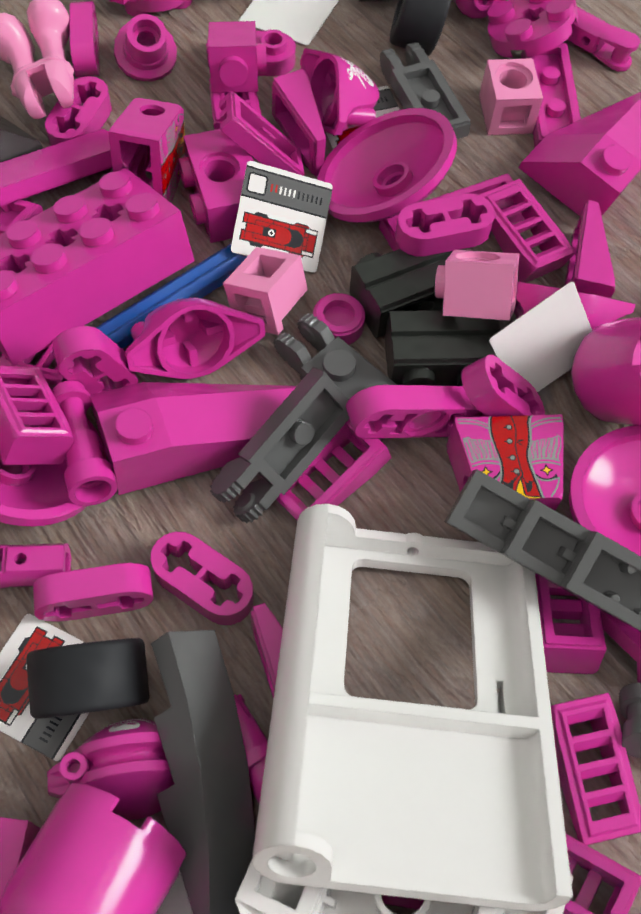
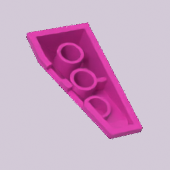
(590, 157)
(179, 428)

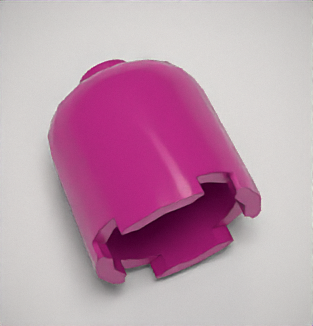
(609, 372)
(93, 861)

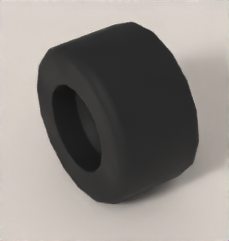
(419, 22)
(87, 677)

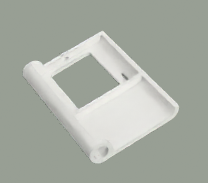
(405, 790)

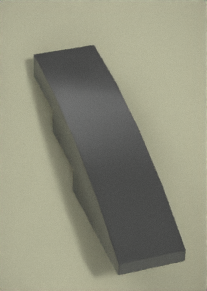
(551, 546)
(205, 750)

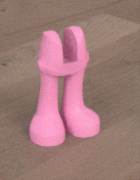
(48, 75)

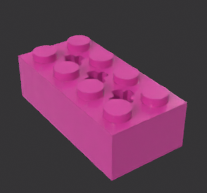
(85, 260)

